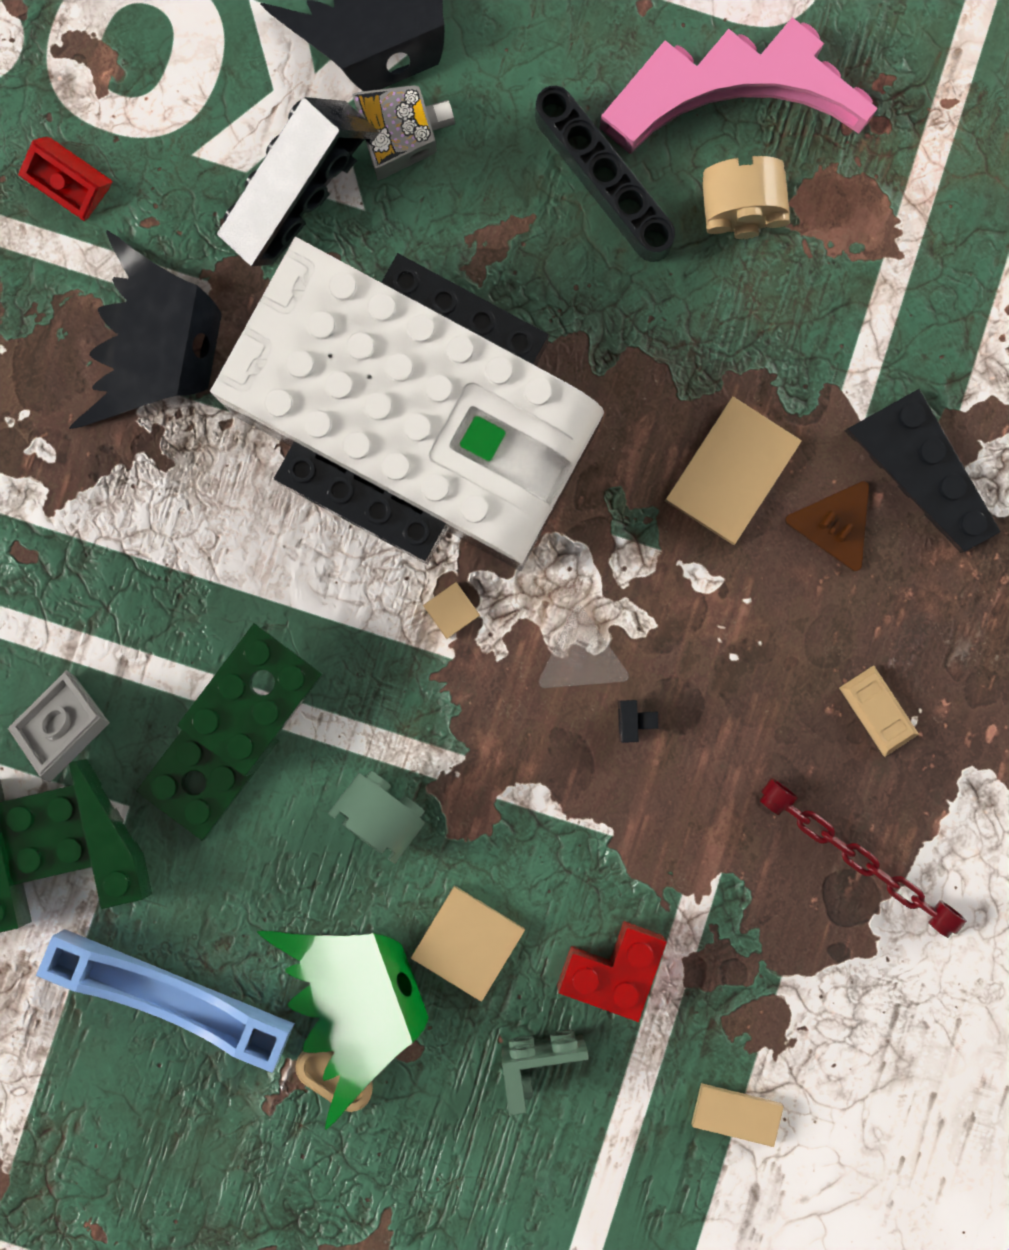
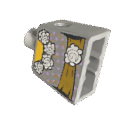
(403, 125)

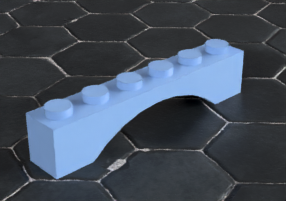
(115, 976)

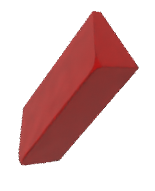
(64, 177)

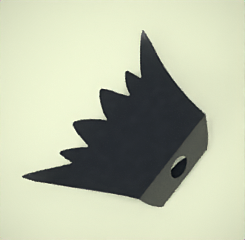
(368, 32)
(154, 338)

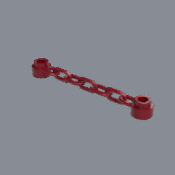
(944, 917)

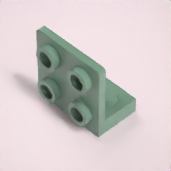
(526, 1053)

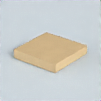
(468, 943)

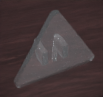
(581, 656)

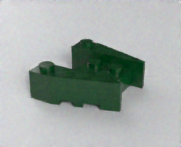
(64, 834)

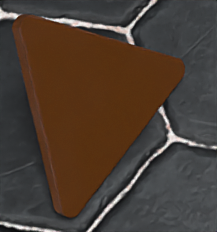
(836, 524)

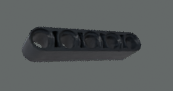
(599, 155)

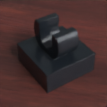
(631, 720)

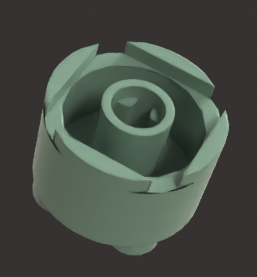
(379, 816)

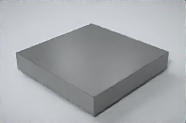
(58, 726)

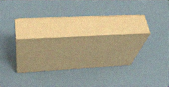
(737, 1115)

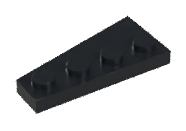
(921, 460)

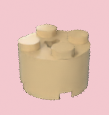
(745, 196)

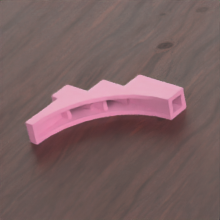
(731, 70)

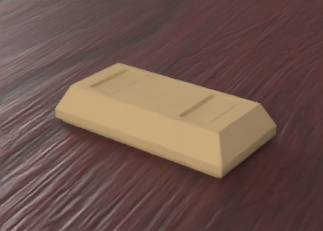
(879, 711)

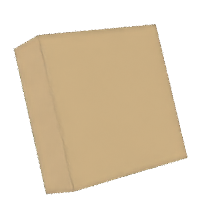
(451, 610)

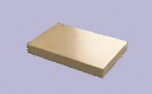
(733, 470)

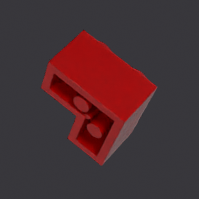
(617, 983)

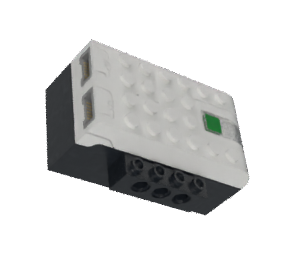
(408, 405)

